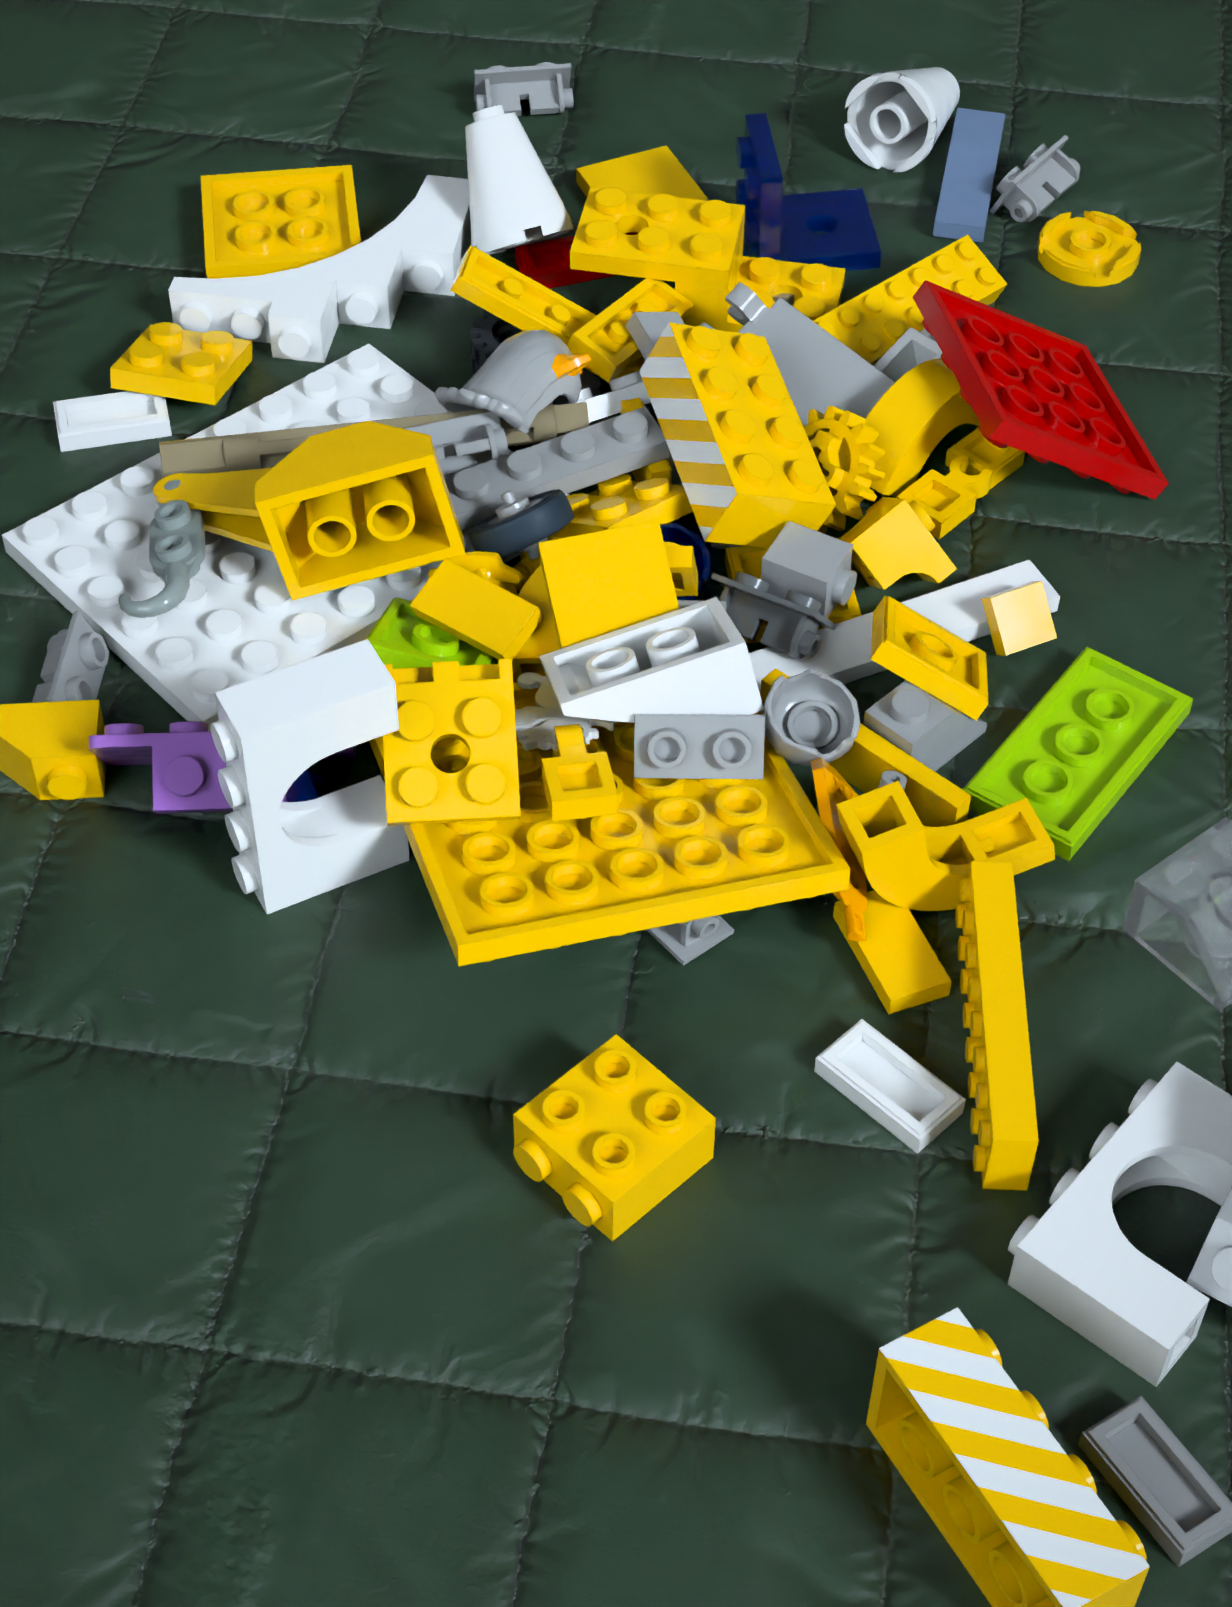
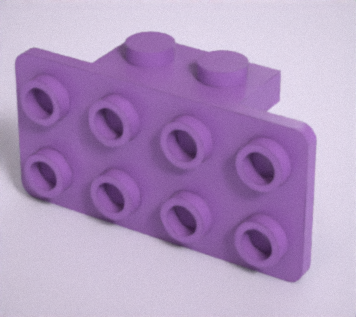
(181, 761)

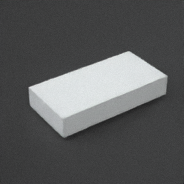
(110, 419)
(889, 1085)

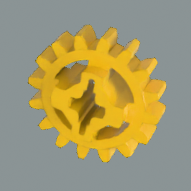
(846, 459)

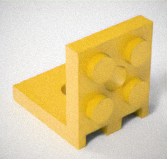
(461, 704)

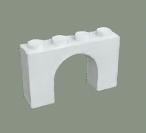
(268, 738)
(1082, 1263)

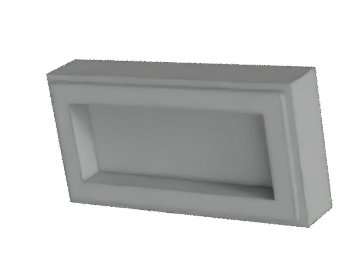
(1159, 1480)

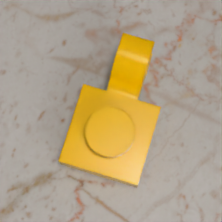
(578, 781)

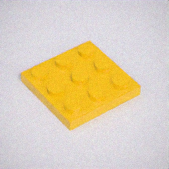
(277, 219)

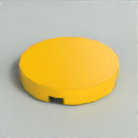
(1089, 249)

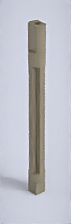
(268, 448)

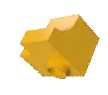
(896, 542)

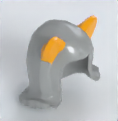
(521, 379)

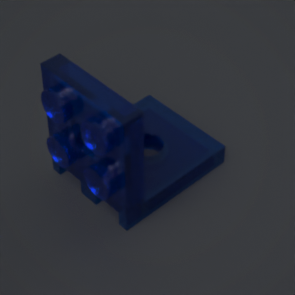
(786, 224)

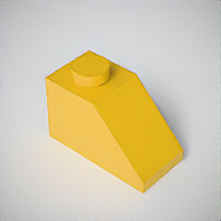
(48, 748)

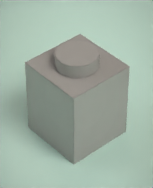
(809, 565)

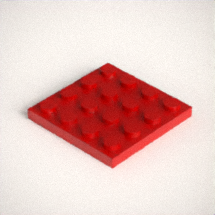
(1038, 392)

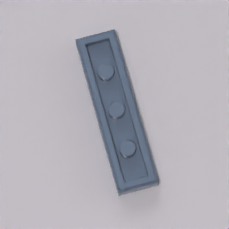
(969, 175)

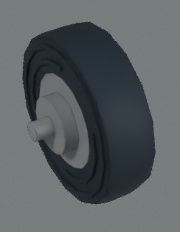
(522, 523)

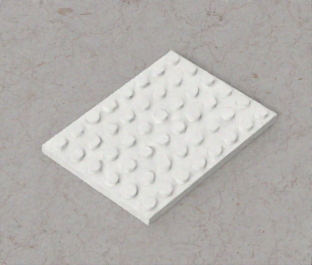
(237, 605)

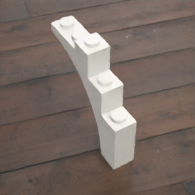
(357, 287)

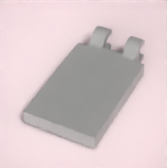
(811, 360)

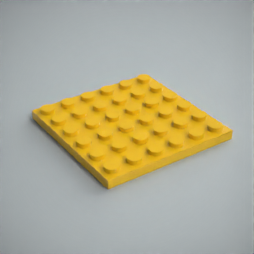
(663, 860)

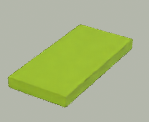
(1080, 748)

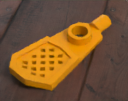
(831, 790)

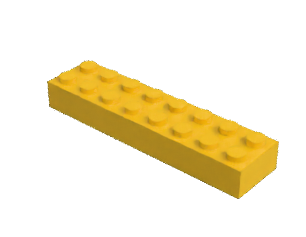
(886, 311)
(997, 1026)

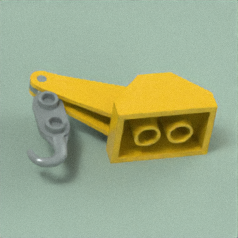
(330, 511)

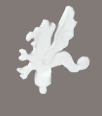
(537, 723)

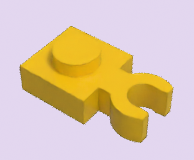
(949, 497)

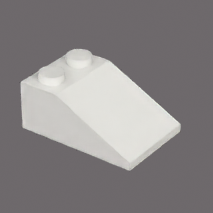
(659, 666)

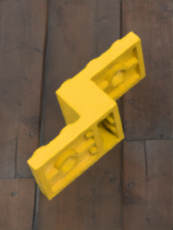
(696, 248)

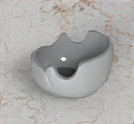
(810, 718)

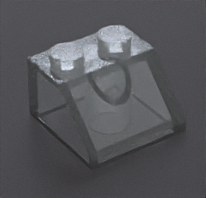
(1185, 913)

